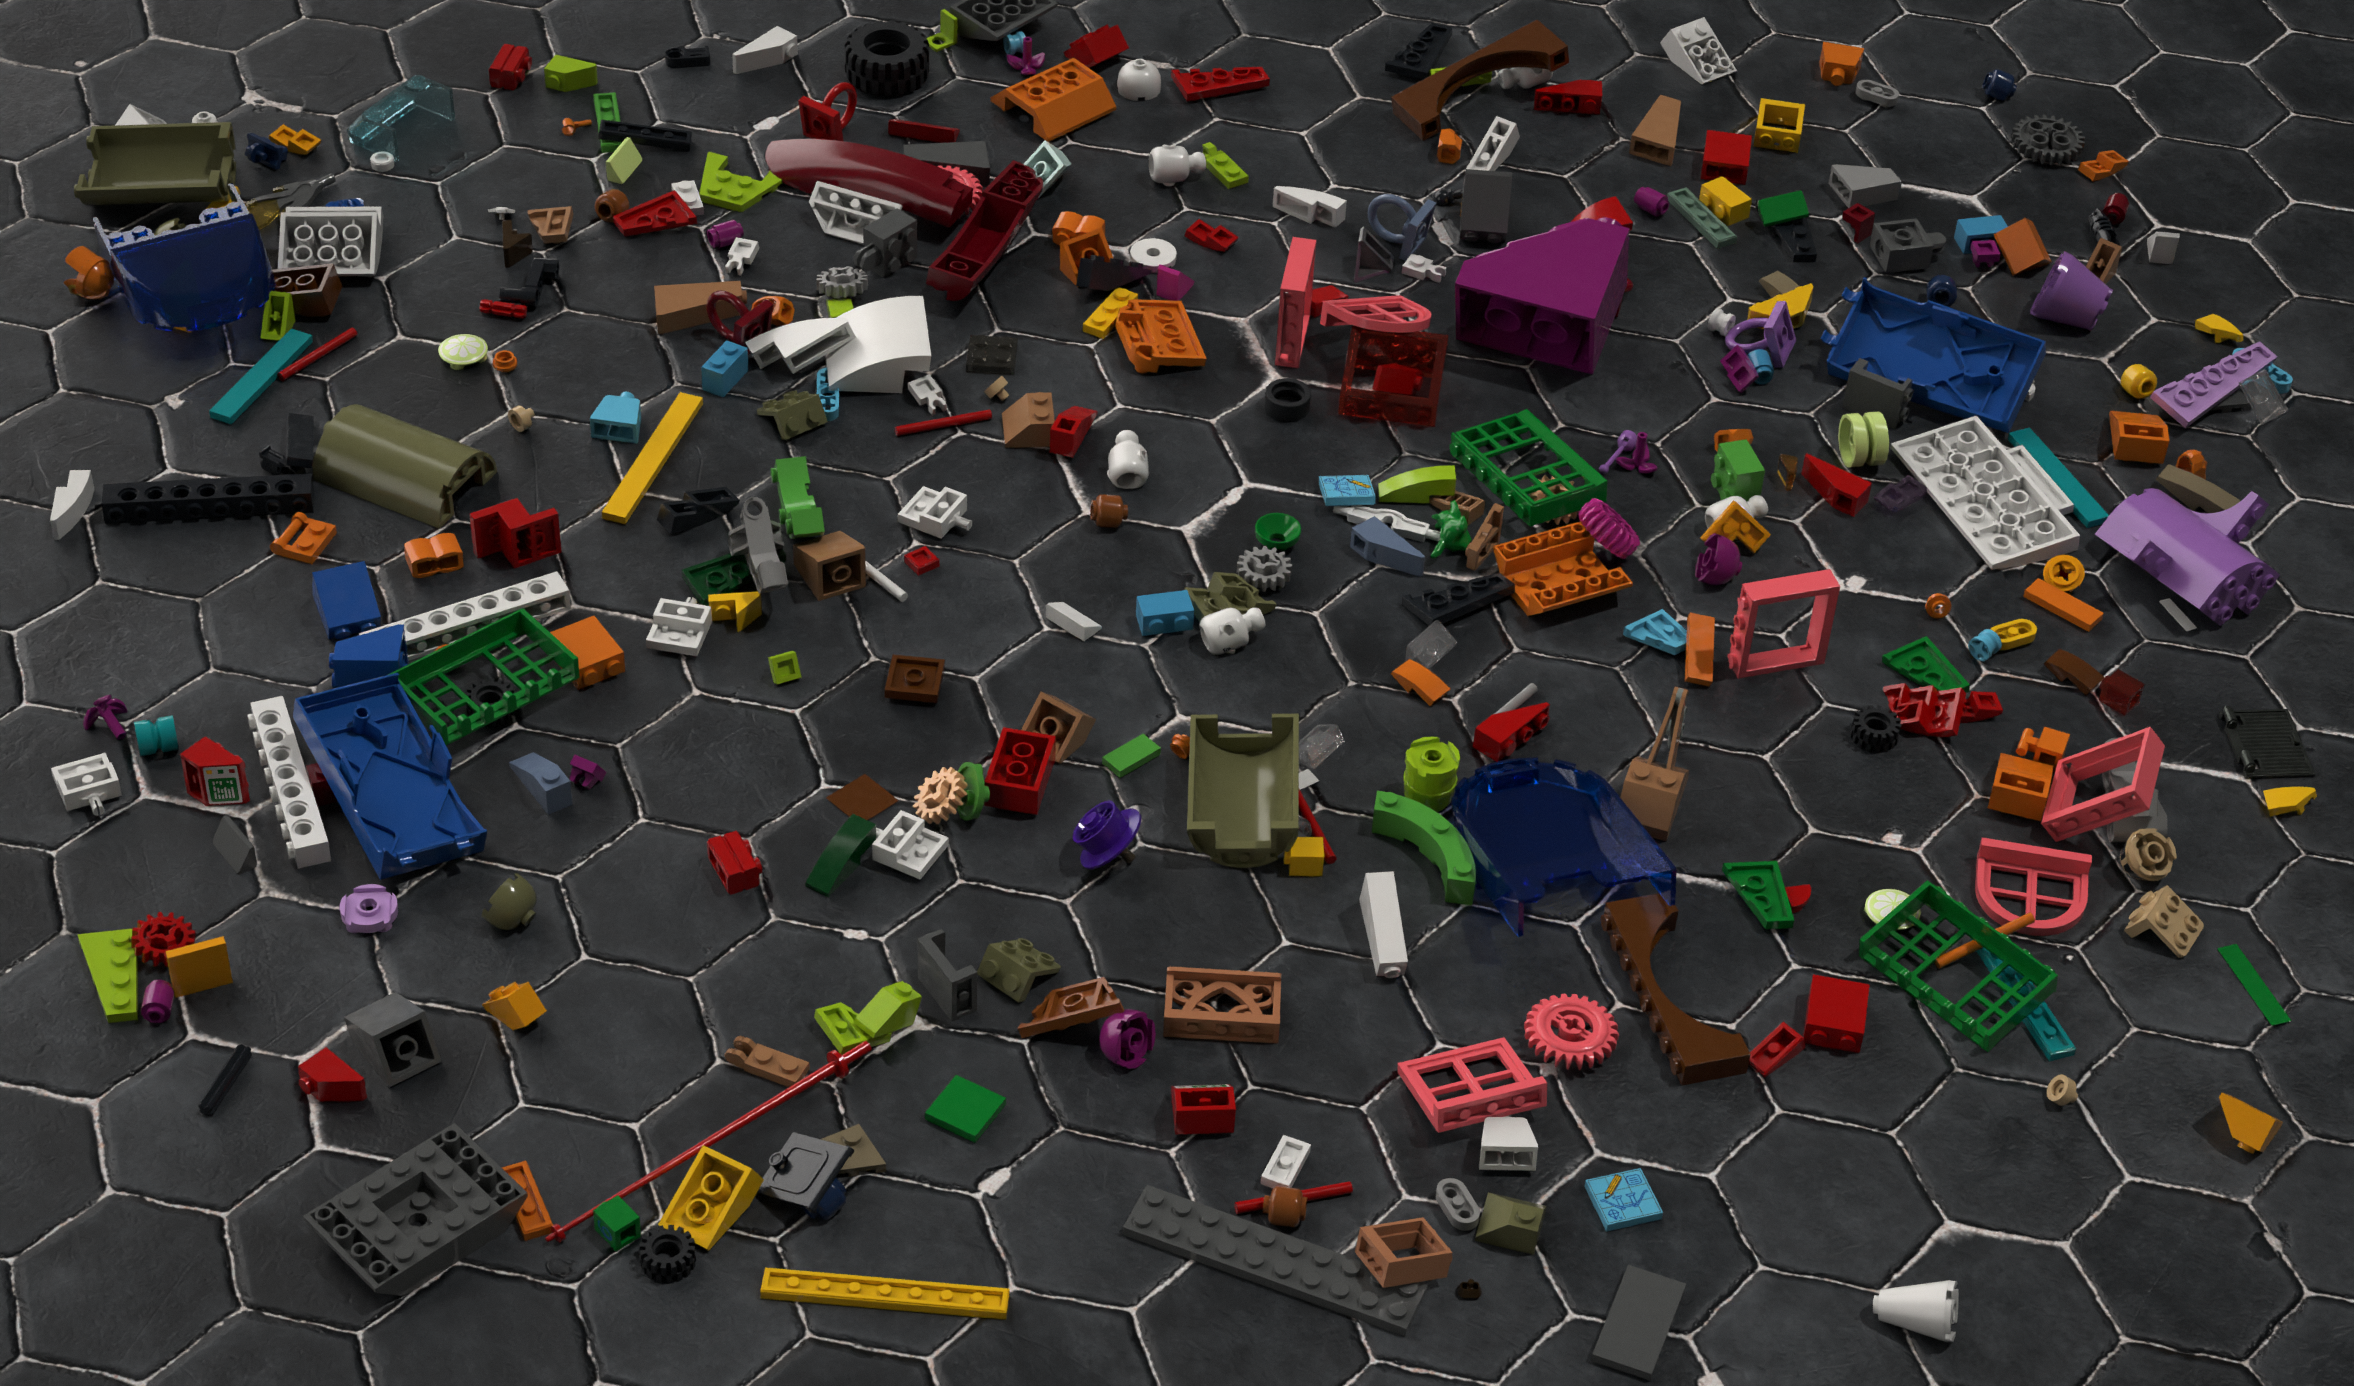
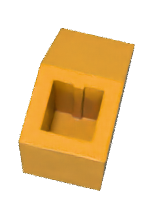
(515, 1005)

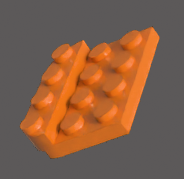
(1158, 335)

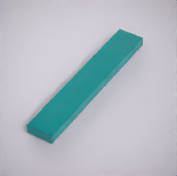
(260, 376)
(2085, 506)
(2041, 1021)

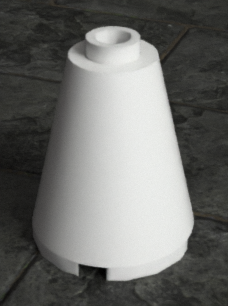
(1920, 1308)

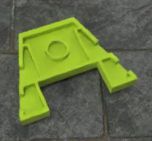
(732, 190)

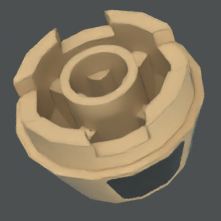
(2148, 855)

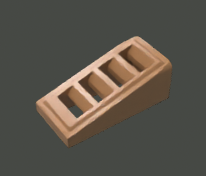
(1469, 506)

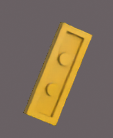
(1105, 316)

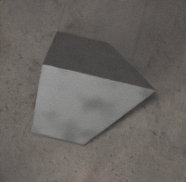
(1372, 257)

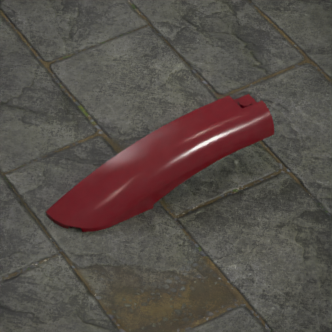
(873, 172)
(986, 232)

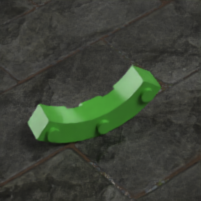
(797, 508)
(1436, 838)

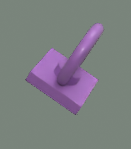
(1777, 334)

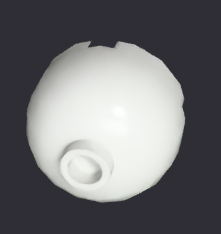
(1139, 79)

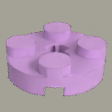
(379, 919)

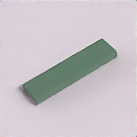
(1702, 218)

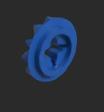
(356, 202)

